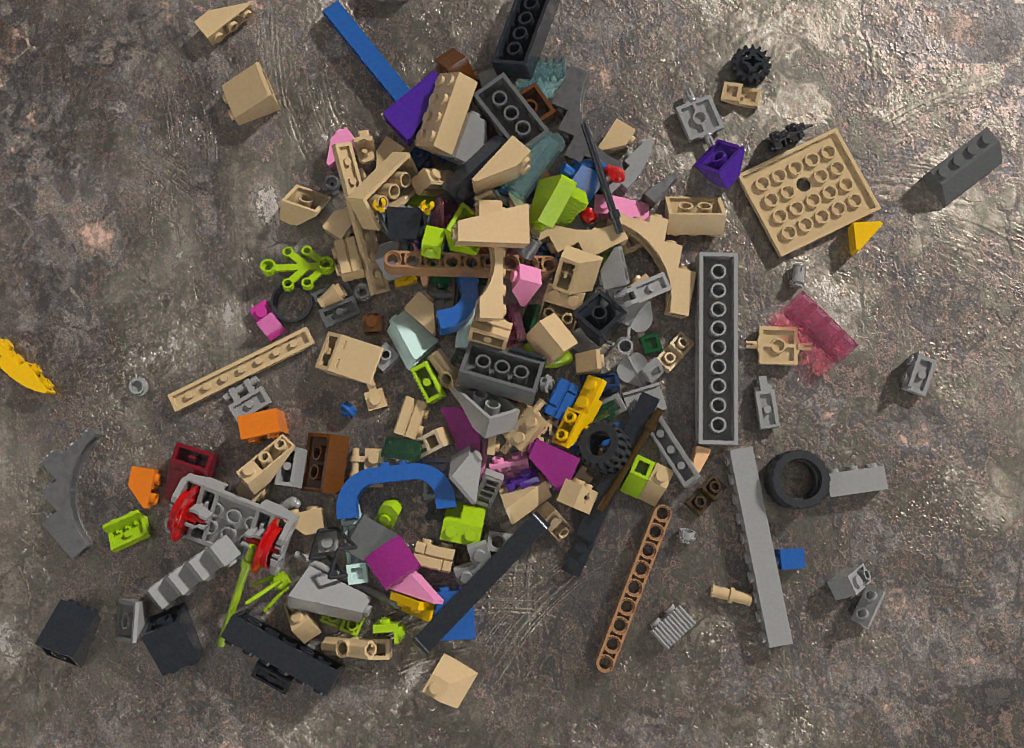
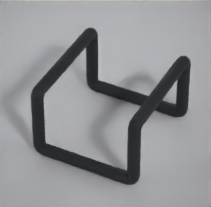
(333, 561)

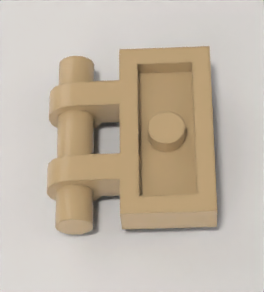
(371, 459)

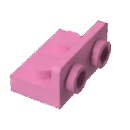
(509, 464)

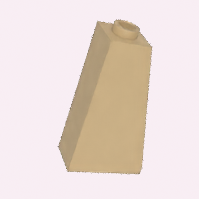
(495, 229)

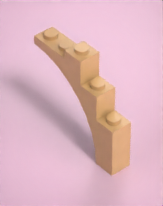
(593, 241)
(666, 256)

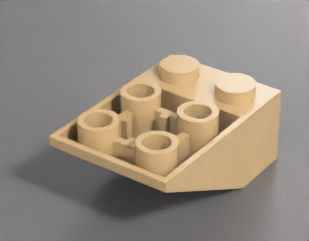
(560, 304)
(349, 358)

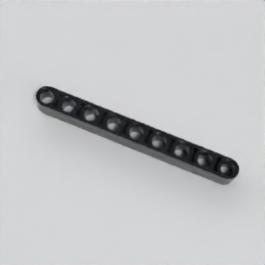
(481, 583)

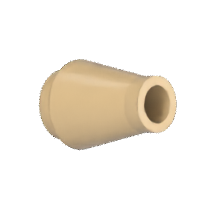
(332, 295)

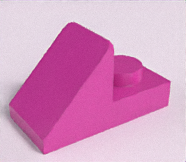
(267, 320)

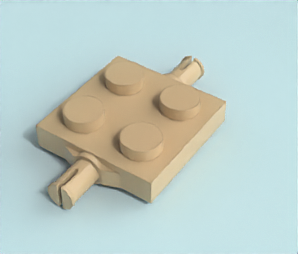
(777, 345)
(527, 429)

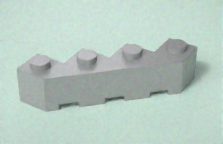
(190, 573)

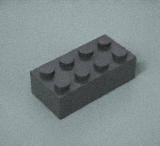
(508, 111)
(500, 372)

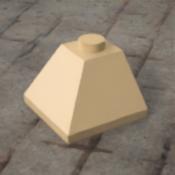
(302, 205)
(450, 681)

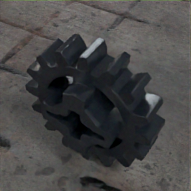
(748, 66)

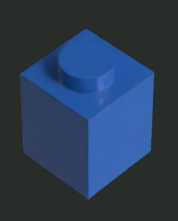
(790, 558)

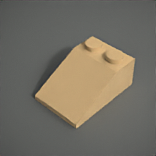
(504, 166)

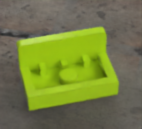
(127, 530)
(387, 624)

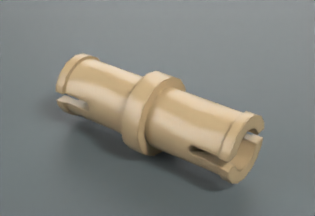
(731, 595)

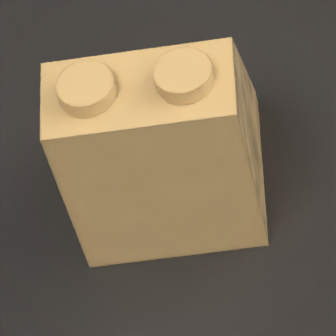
(249, 95)

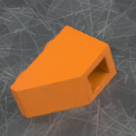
(145, 484)

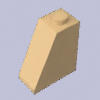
(525, 500)

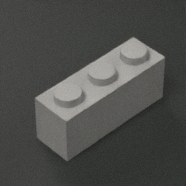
(857, 480)

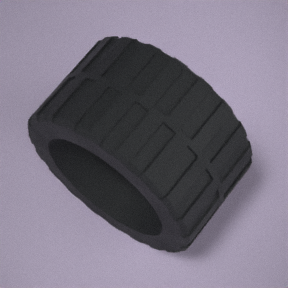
(817, 468)

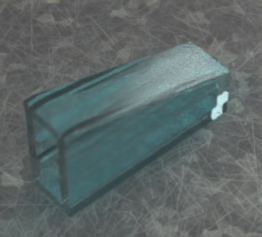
(543, 154)

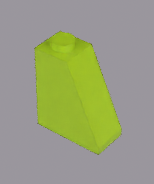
(549, 201)

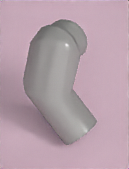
(290, 502)

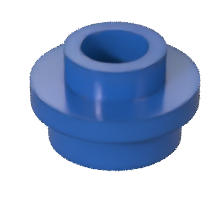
(347, 410)

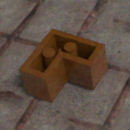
(455, 62)

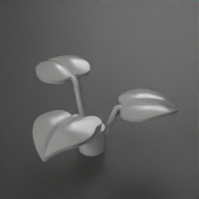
(639, 318)

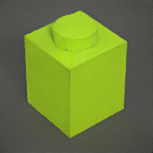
(433, 242)

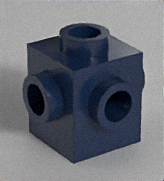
(421, 158)

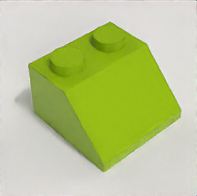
(463, 524)

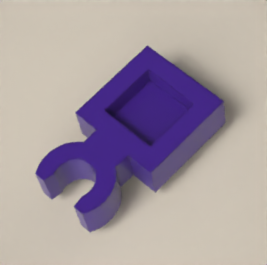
(524, 479)

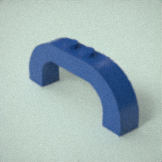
(458, 316)
(349, 495)

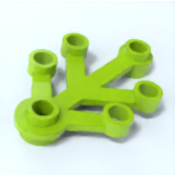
(301, 267)

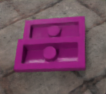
(392, 562)

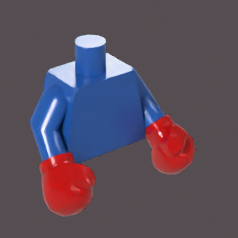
(587, 180)

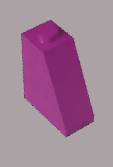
(461, 428)
(552, 462)

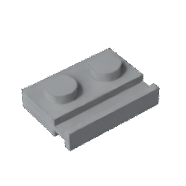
(631, 397)

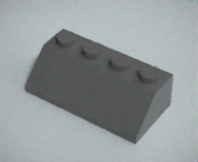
(964, 167)

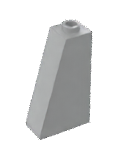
(329, 597)

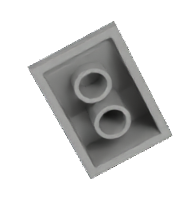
(487, 412)

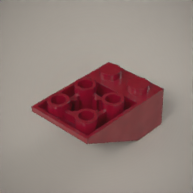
(188, 460)

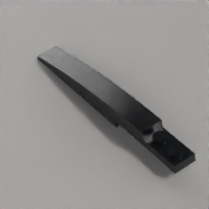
(593, 522)

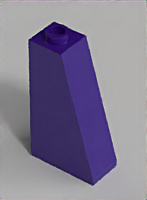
(407, 112)

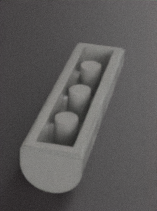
(675, 454)

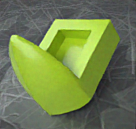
(389, 512)

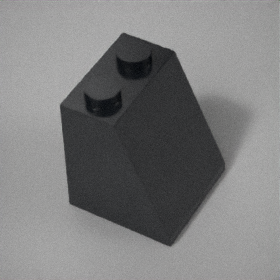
(69, 632)
(172, 639)

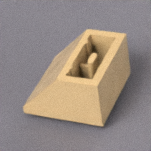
(576, 271)

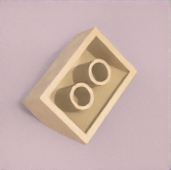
(695, 216)

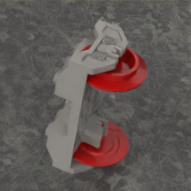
(212, 512)

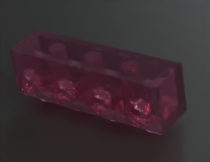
(819, 327)

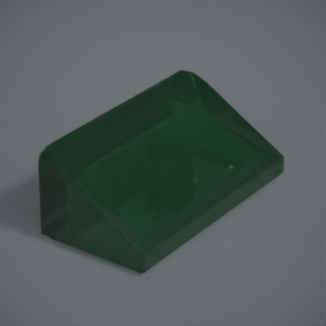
(606, 412)
(401, 449)

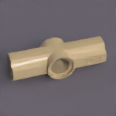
(446, 371)
(349, 647)

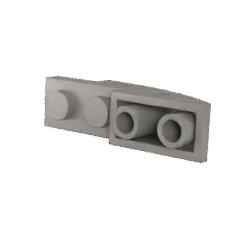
(633, 166)

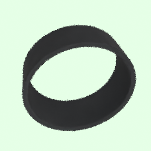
(274, 299)

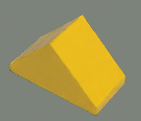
(860, 233)

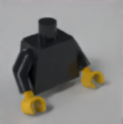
(404, 223)

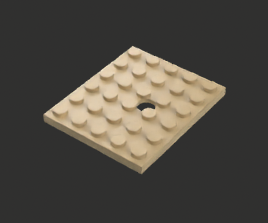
(834, 200)

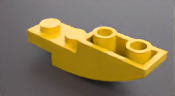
(21, 371)
(581, 414)

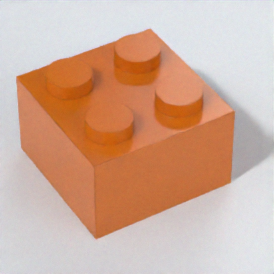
(262, 425)

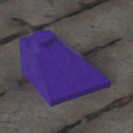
(721, 163)

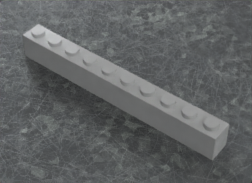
(758, 547)

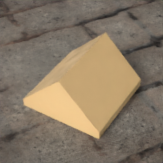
(551, 338)

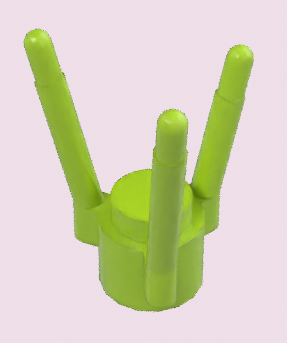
(280, 581)

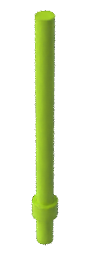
(246, 565)

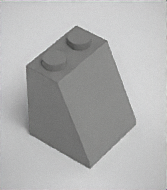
(470, 140)

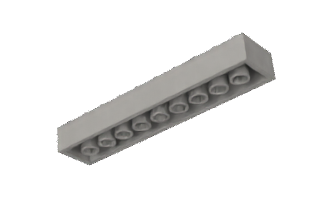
(716, 349)

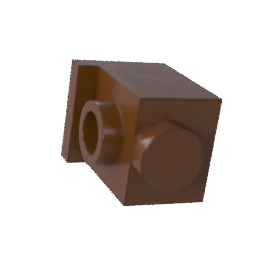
(373, 324)

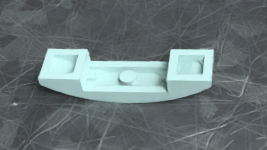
(356, 568)

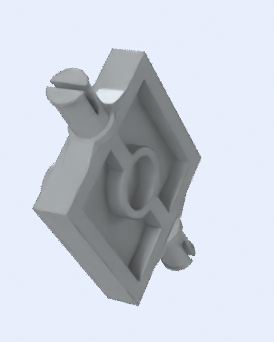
(699, 118)

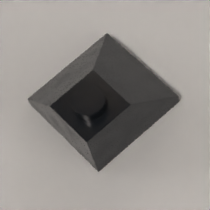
(599, 317)

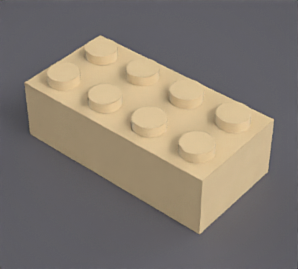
(446, 113)
(388, 181)

